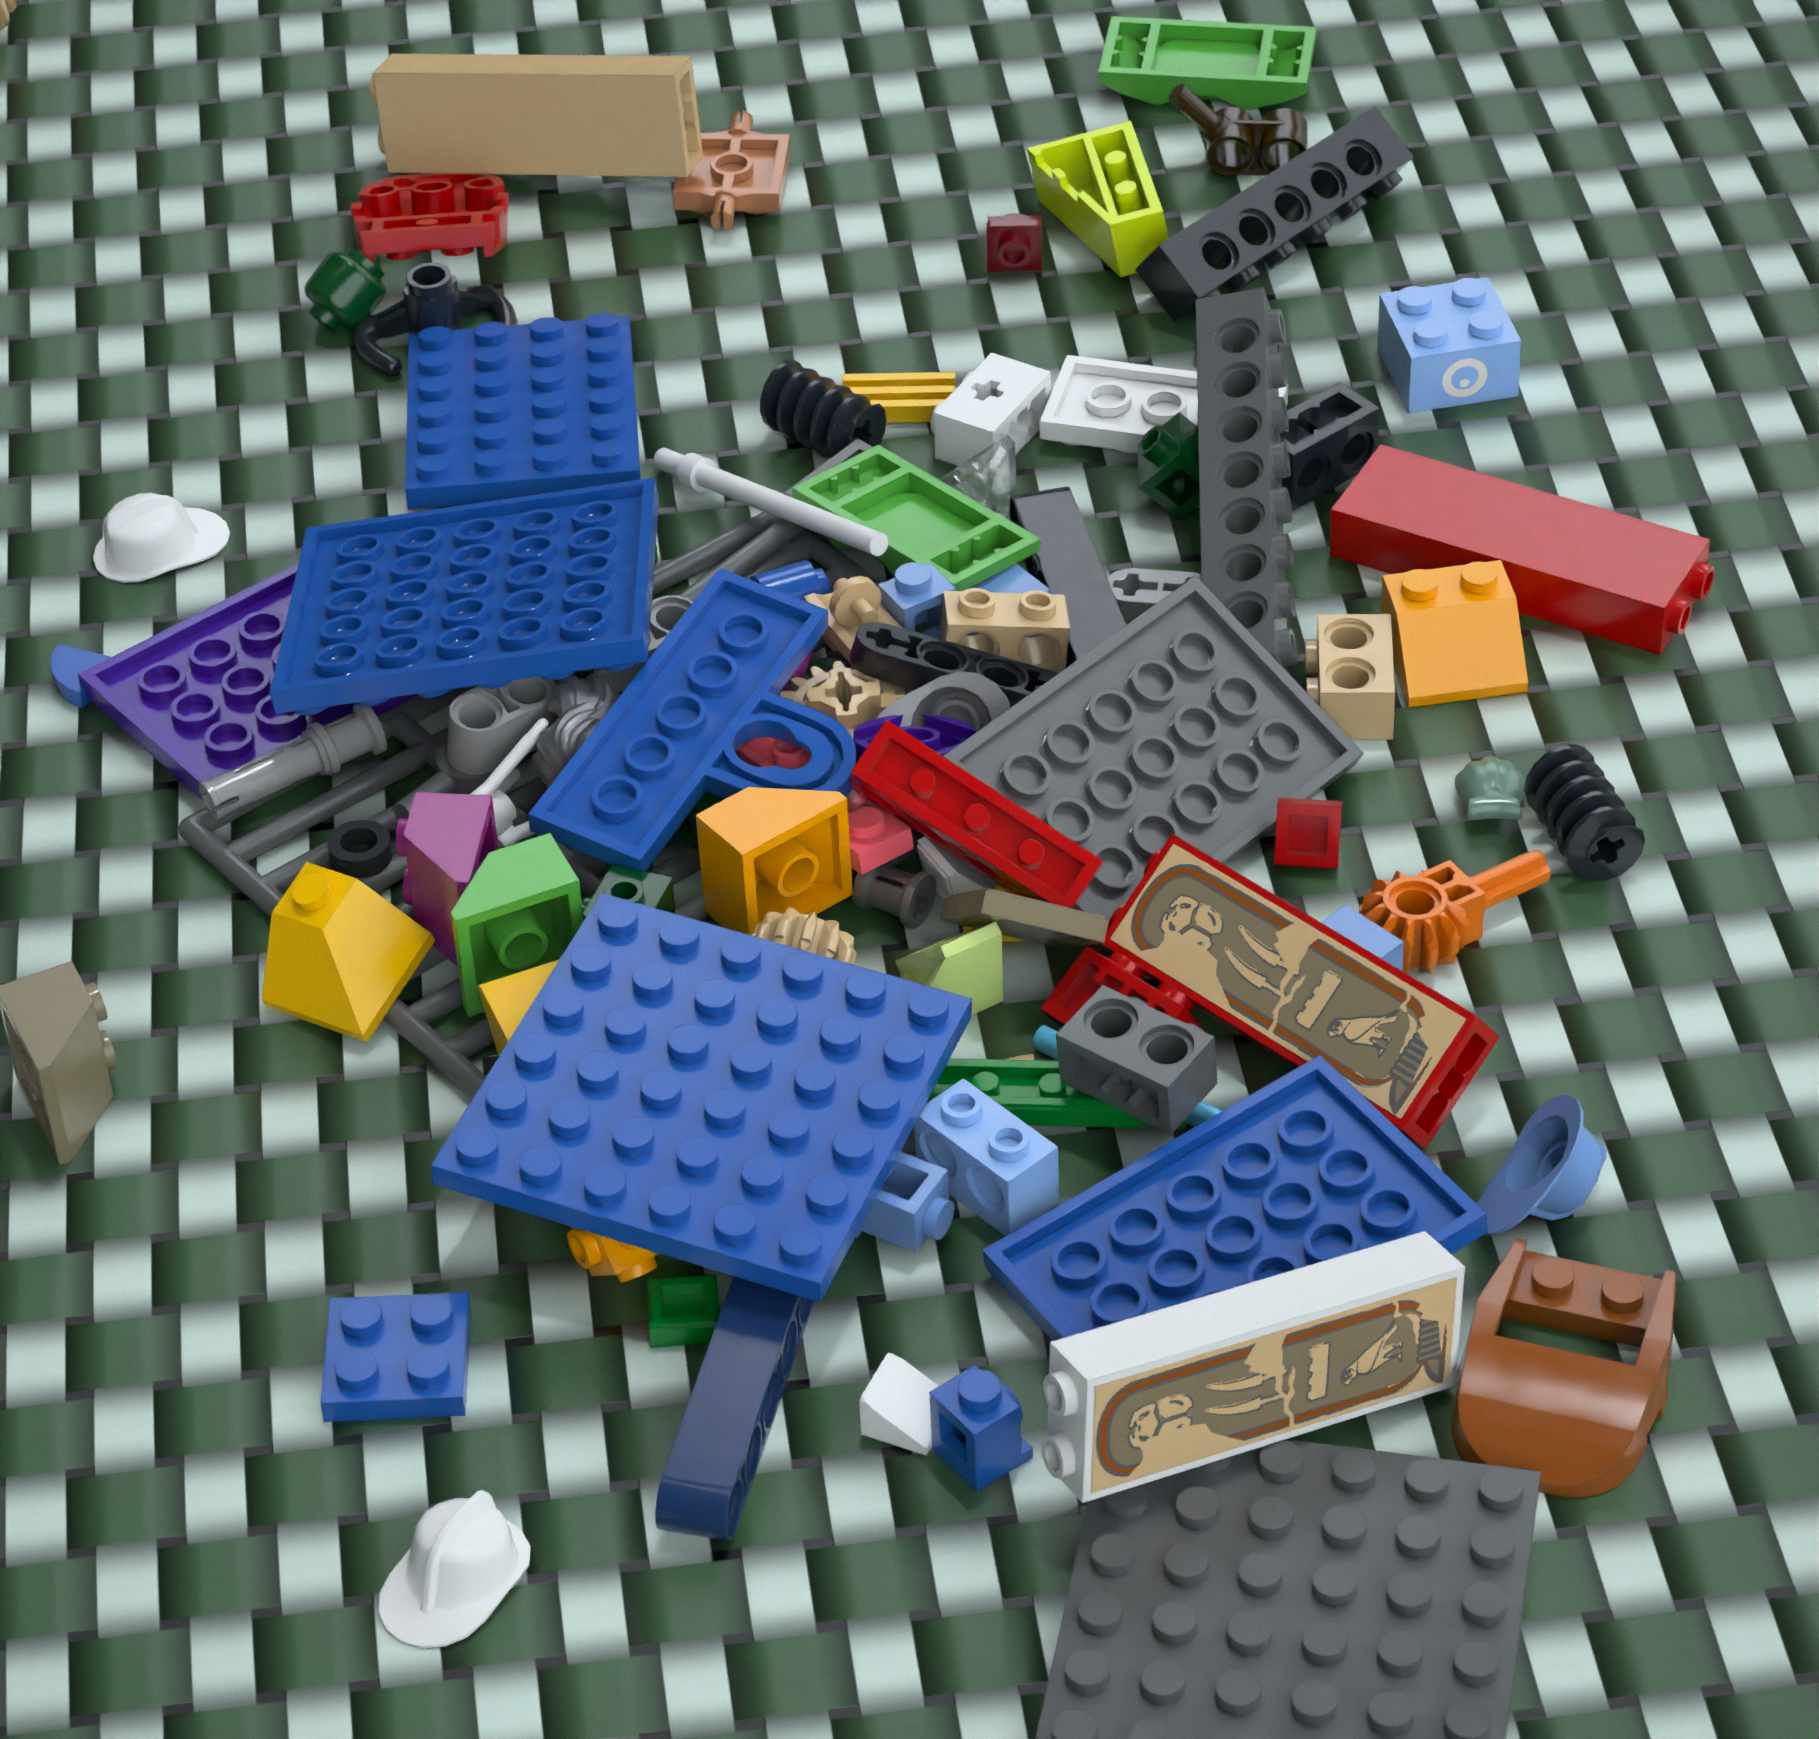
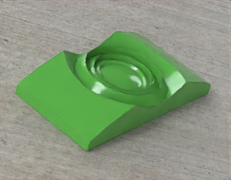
(1213, 59)
(919, 516)

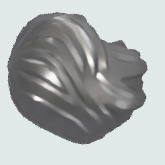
(580, 708)

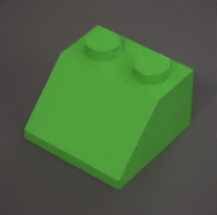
(514, 915)

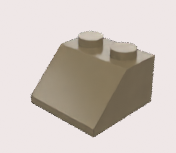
(59, 1053)

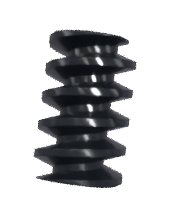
(818, 410)
(1583, 813)

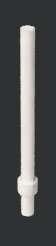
(703, 475)

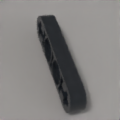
(914, 660)

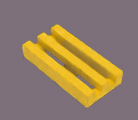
(904, 395)

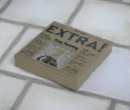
(1025, 918)

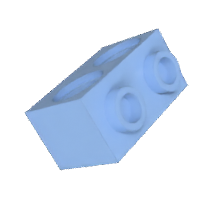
(991, 1157)

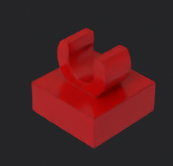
(1308, 832)

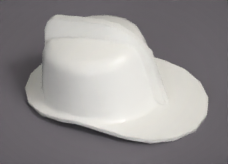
(156, 535)
(454, 1572)

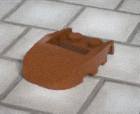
(1557, 1408)

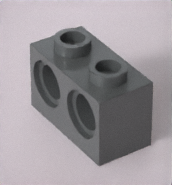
(1137, 1059)

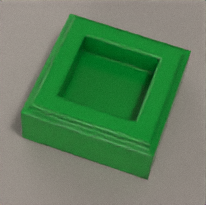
(682, 1310)

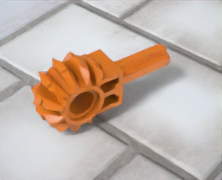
(1445, 907)

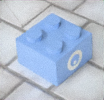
(1448, 344)

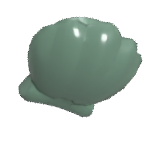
(1491, 789)

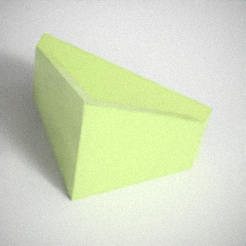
(962, 965)

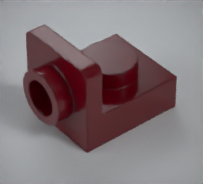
(1014, 243)

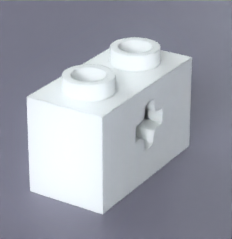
(988, 404)

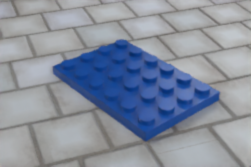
(519, 410)
(1236, 1200)

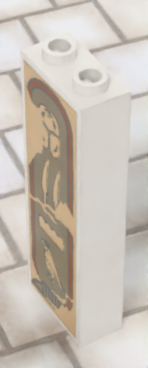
(1252, 1365)

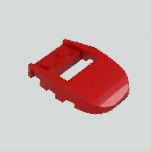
(431, 214)

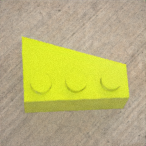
(1102, 194)

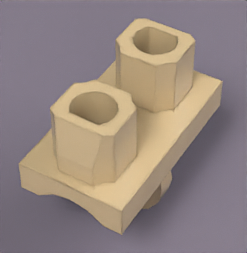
(849, 607)

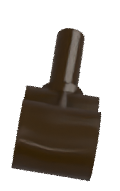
(1258, 140)

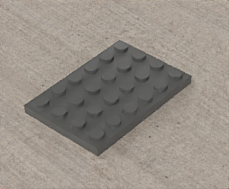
(1158, 736)

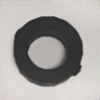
(359, 833)

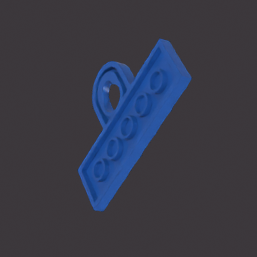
(687, 716)

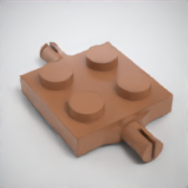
(736, 173)

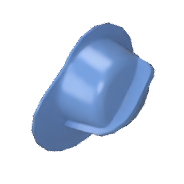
(1547, 1169)

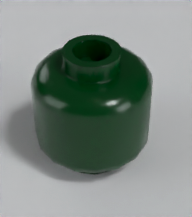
(344, 289)

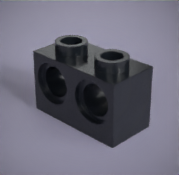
(1328, 441)

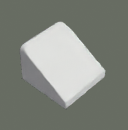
(950, 872)
(898, 1406)

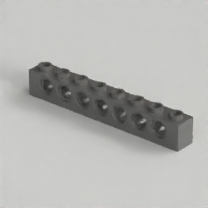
(1244, 465)

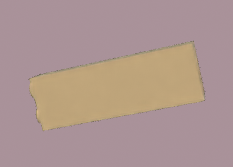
(538, 114)

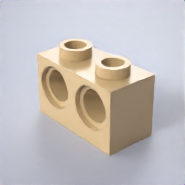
(1006, 623)
(1353, 673)

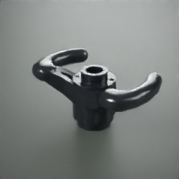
(428, 301)

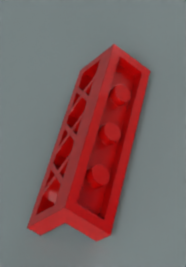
(972, 820)

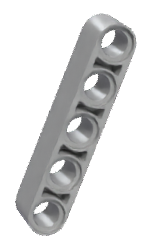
(492, 721)

